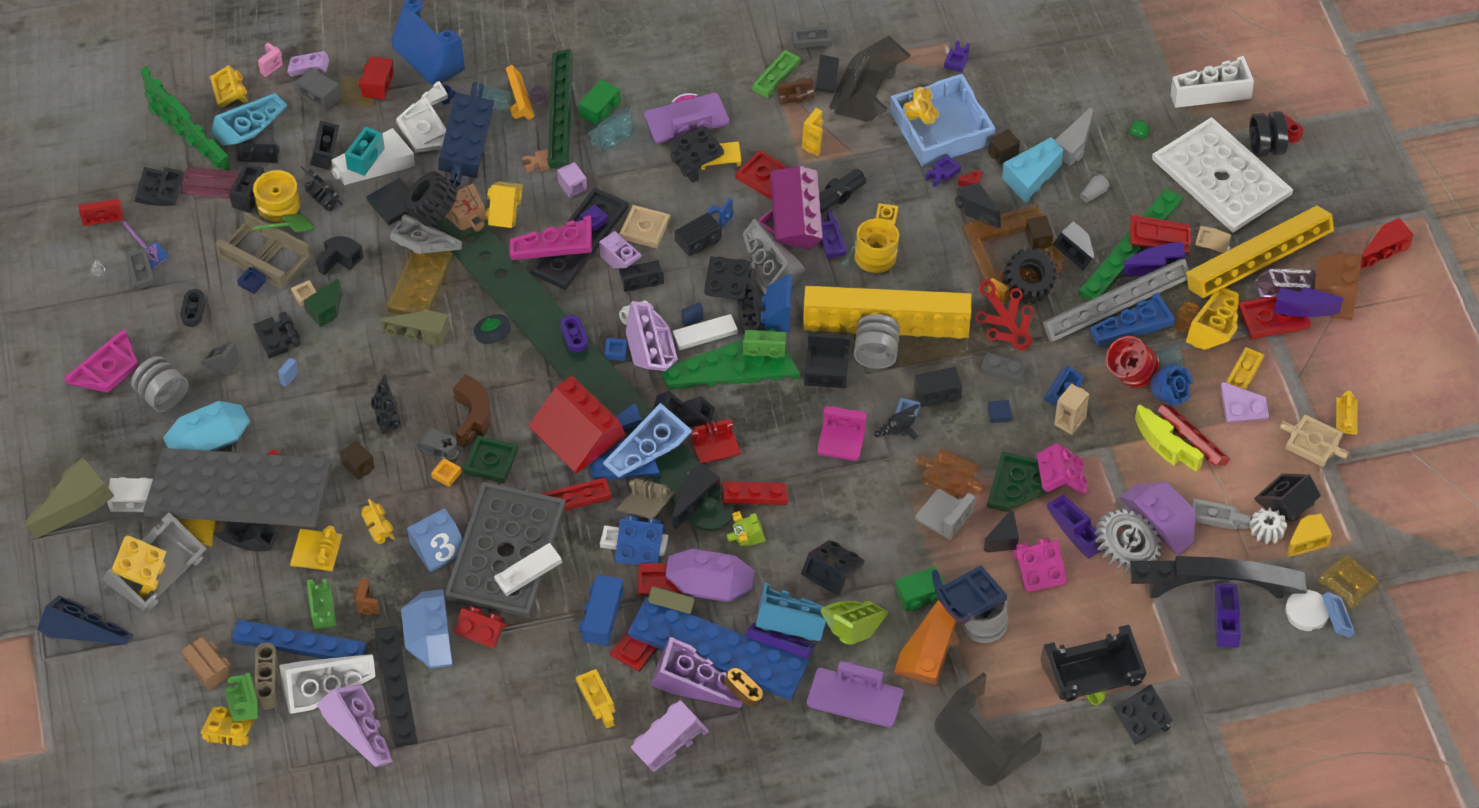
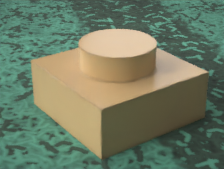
(302, 292)

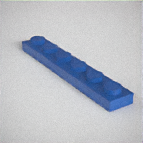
(296, 641)

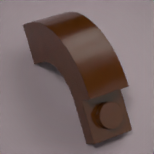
(475, 398)

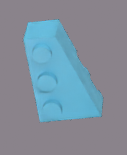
(1031, 168)

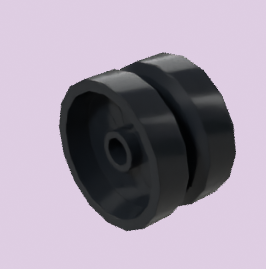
(1268, 133)

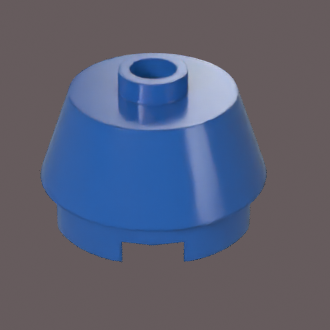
(1171, 384)

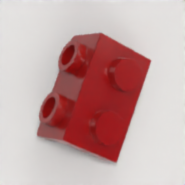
(479, 627)

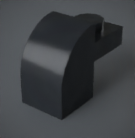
(341, 251)

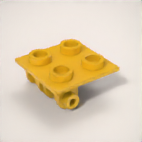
(316, 549)
(220, 725)

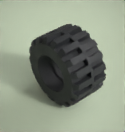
(430, 198)
(1037, 262)

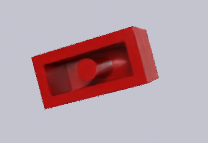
(376, 78)

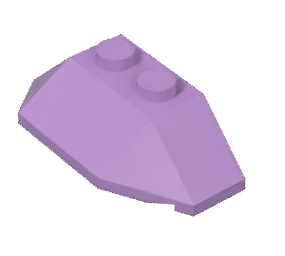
(649, 338)

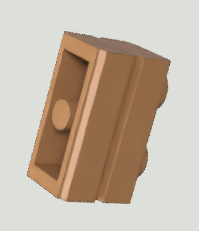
(206, 663)

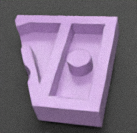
(1242, 404)

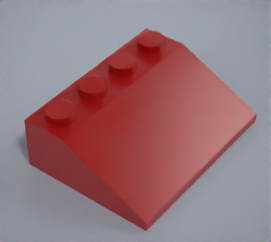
(576, 425)

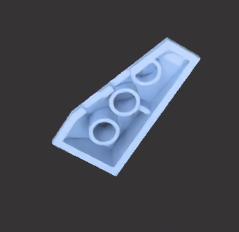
(652, 438)

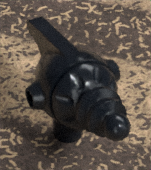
(900, 423)

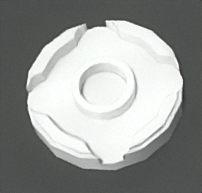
(1307, 611)

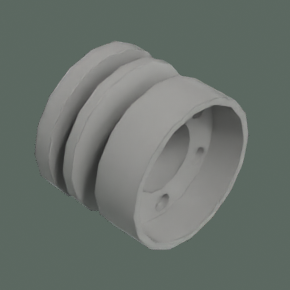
(876, 341)
(159, 384)
(988, 625)

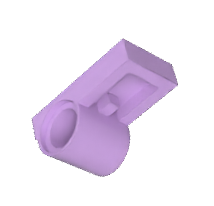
(301, 64)

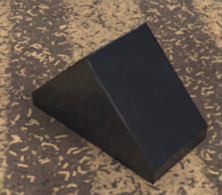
(1003, 536)

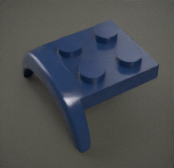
(968, 594)

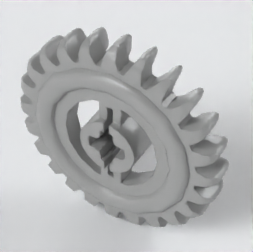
(1122, 548)

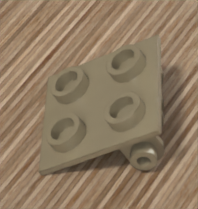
(646, 498)

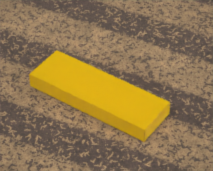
(1245, 368)

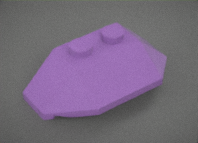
(1165, 511)
(709, 575)

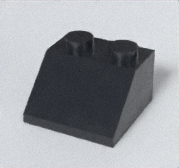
(1289, 495)

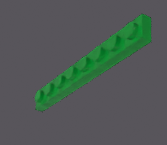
(1113, 265)

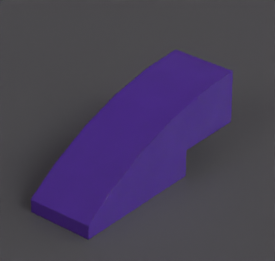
(1153, 259)
(1307, 303)
(1075, 525)
(1227, 615)

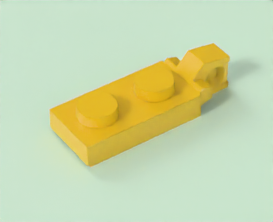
(597, 697)

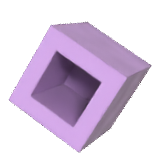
(572, 180)

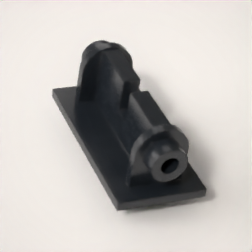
(258, 152)

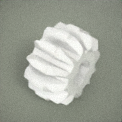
(1268, 525)

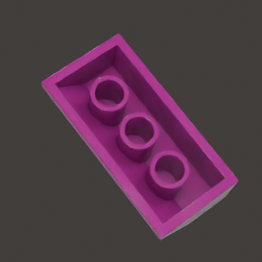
(796, 206)

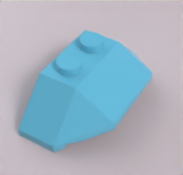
(208, 427)

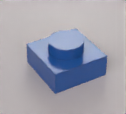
(616, 349)

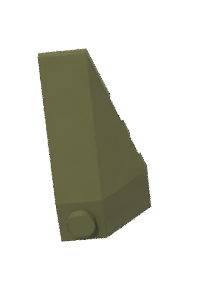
(75, 496)

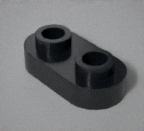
(191, 309)

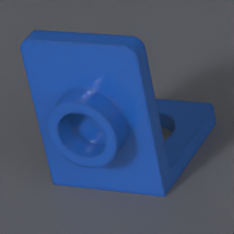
(726, 212)

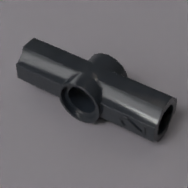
(840, 189)

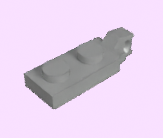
(1220, 515)

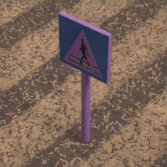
(155, 251)

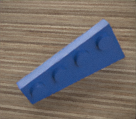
(1144, 318)

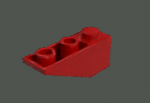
(1388, 241)

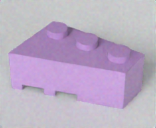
(668, 735)

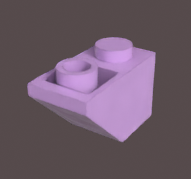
(617, 251)

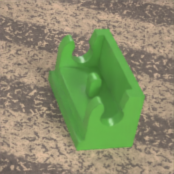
(321, 604)
(242, 698)

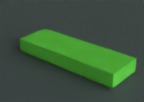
(776, 73)

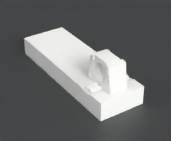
(528, 569)

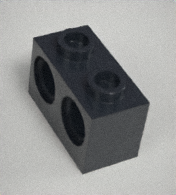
(242, 190)

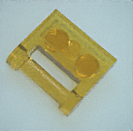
(1353, 576)

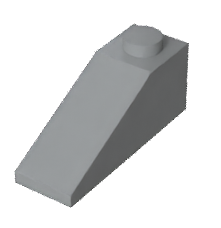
(1075, 137)

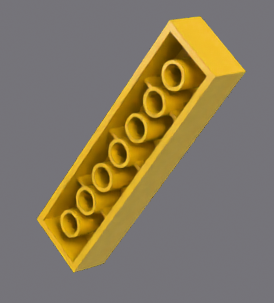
(915, 311)

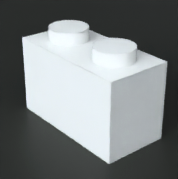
(129, 494)

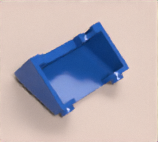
(430, 54)

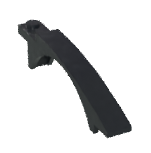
(1188, 569)

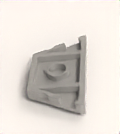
(422, 238)

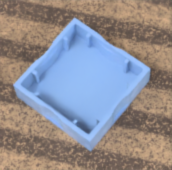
(958, 130)

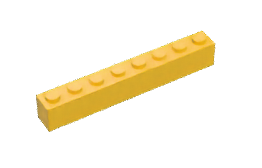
(1260, 251)

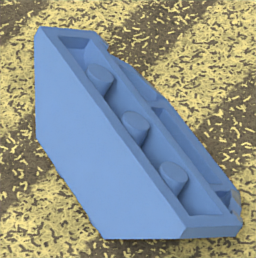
(427, 629)

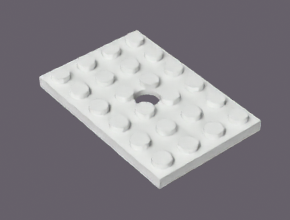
(1212, 149)

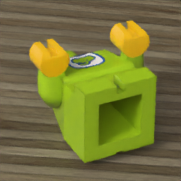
(746, 530)

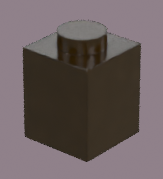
(1003, 146)
(1039, 232)
(357, 460)

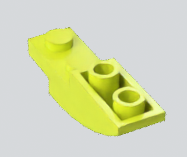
(1160, 437)

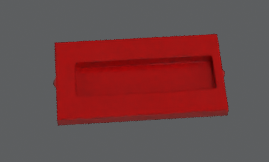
(1156, 232)
(654, 575)
(632, 652)

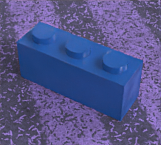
(601, 610)

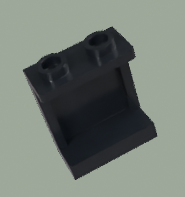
(827, 360)

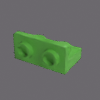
(764, 343)

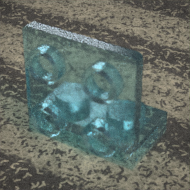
(612, 130)

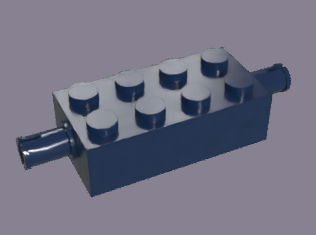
(466, 134)

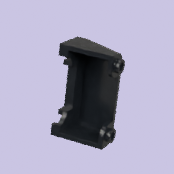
(1094, 665)

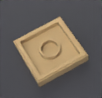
(645, 226)

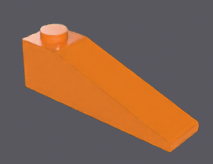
(927, 648)

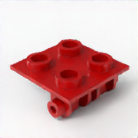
(714, 441)

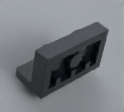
(641, 276)

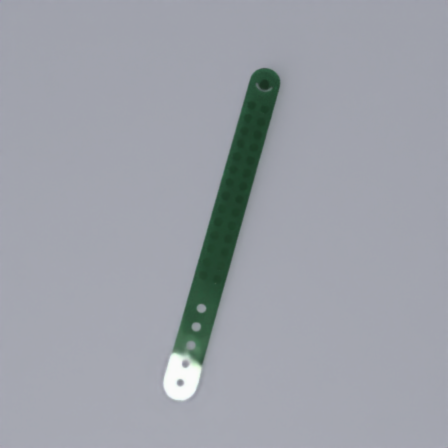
(540, 322)

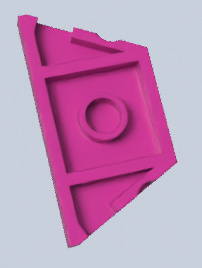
(106, 366)

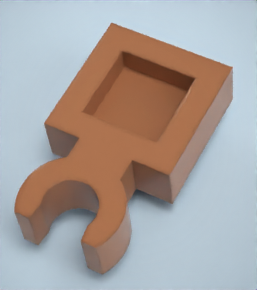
(539, 160)

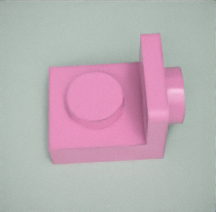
(271, 61)

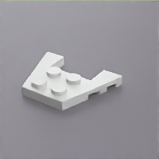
(421, 123)

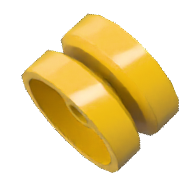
(276, 195)

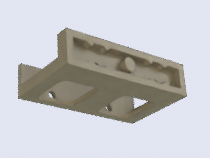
(260, 261)

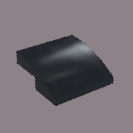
(159, 187)

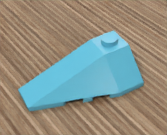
(247, 120)

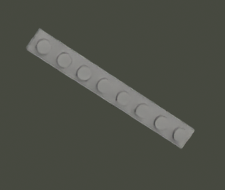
(1116, 300)

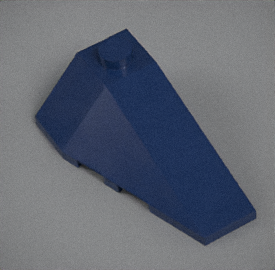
(68, 620)

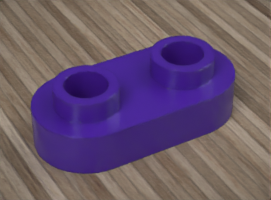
(574, 335)

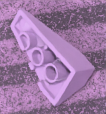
(352, 717)

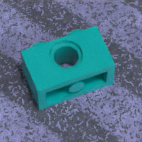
(364, 151)

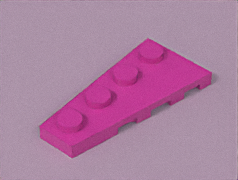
(564, 240)

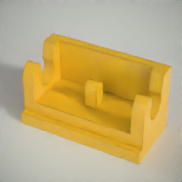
(731, 155)

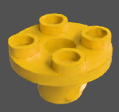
(921, 106)

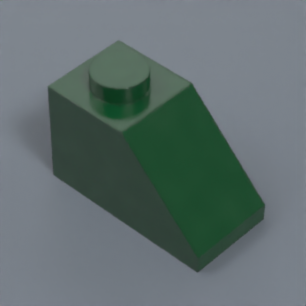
(325, 303)

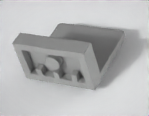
(946, 513)

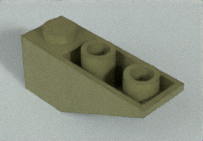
(420, 326)

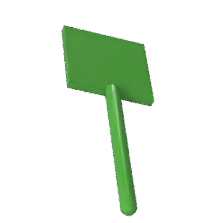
(297, 223)

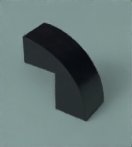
(691, 412)
(248, 537)

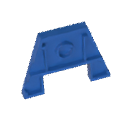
(628, 419)

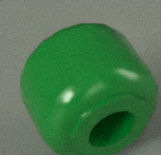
(1139, 129)

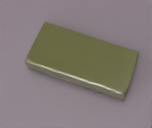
(670, 600)

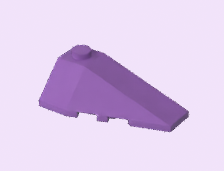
(691, 676)

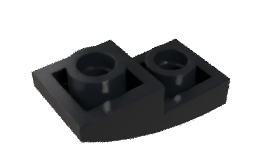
(827, 73)

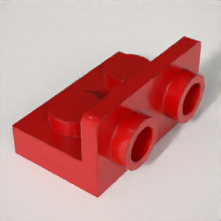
(101, 212)

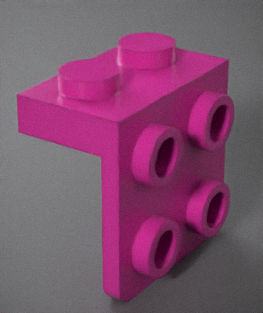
(842, 433)
(1059, 467)
(1040, 564)

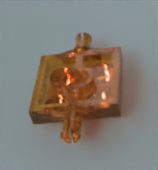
(950, 473)

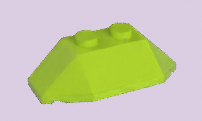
(853, 620)

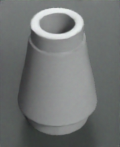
(1095, 188)

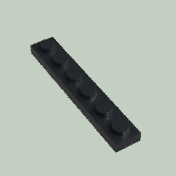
(396, 686)

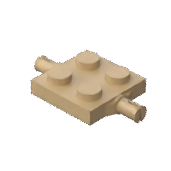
(1314, 440)

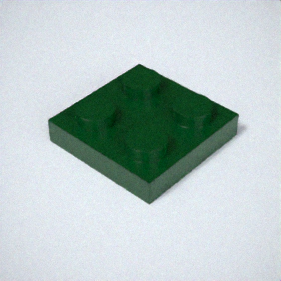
(490, 459)

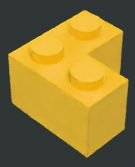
(504, 200)

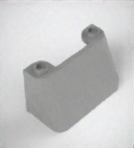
(181, 553)

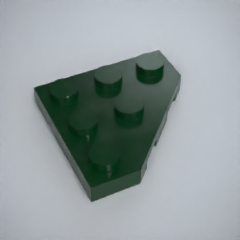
(1015, 482)

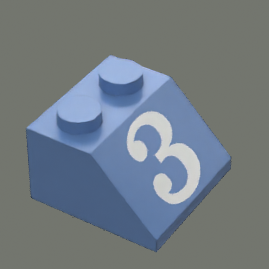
(435, 540)

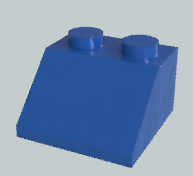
(777, 305)

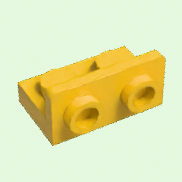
(228, 86)
(813, 132)

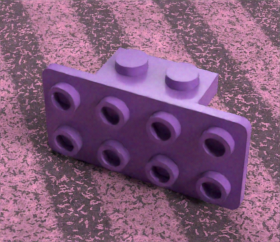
(685, 117)
(855, 694)

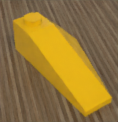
(1215, 321)

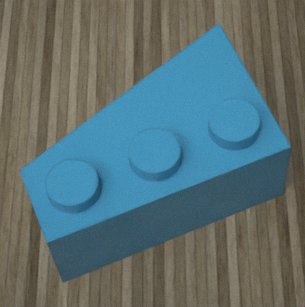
(788, 615)

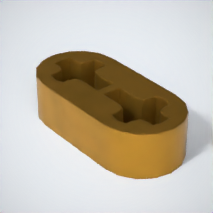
(743, 687)

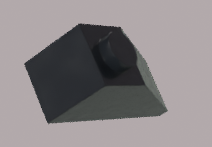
(978, 205)
(697, 486)

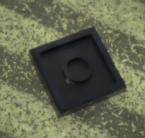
(390, 201)

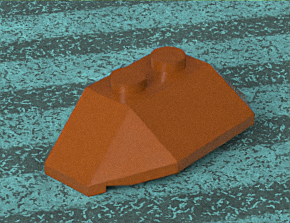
(1339, 276)

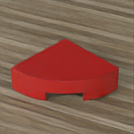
(970, 178)

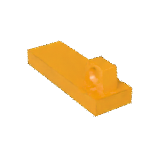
(522, 106)

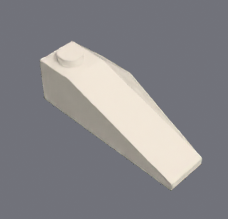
(312, 680)

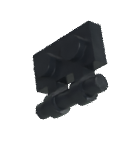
(271, 338)

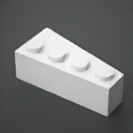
(1213, 85)

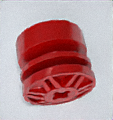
(1132, 361)

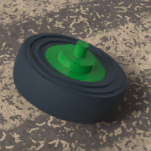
(492, 329)

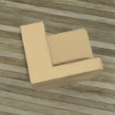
(1213, 239)

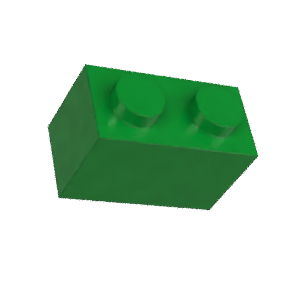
(599, 102)
(916, 590)

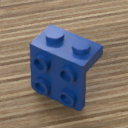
(639, 541)

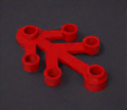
(1007, 318)

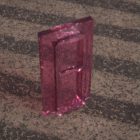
(208, 182)

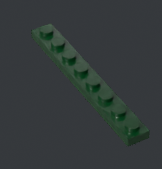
(560, 109)

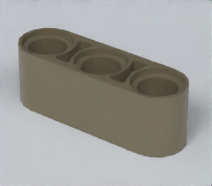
(268, 684)

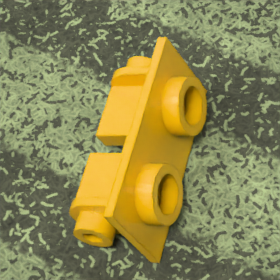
(1347, 413)
(375, 515)

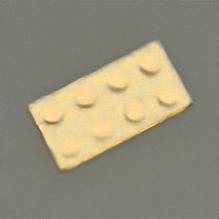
(419, 282)

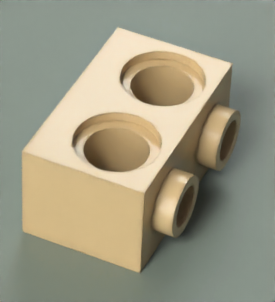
(1071, 409)

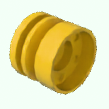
(876, 245)

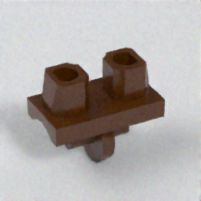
(795, 91)

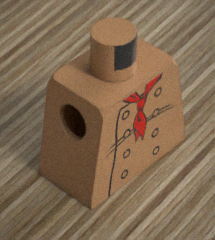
(467, 209)

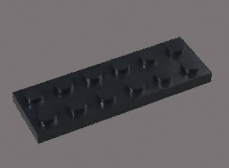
(564, 268)

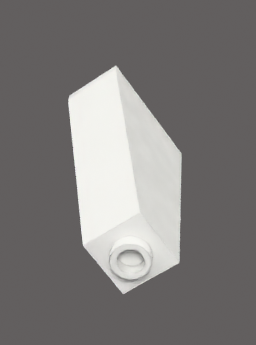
(393, 158)

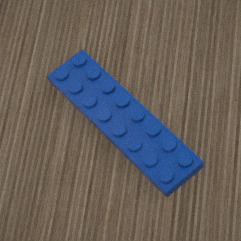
(764, 664)

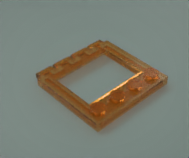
(1011, 222)

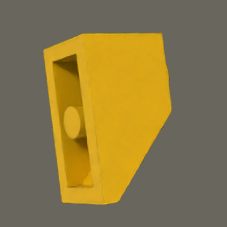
(1310, 535)

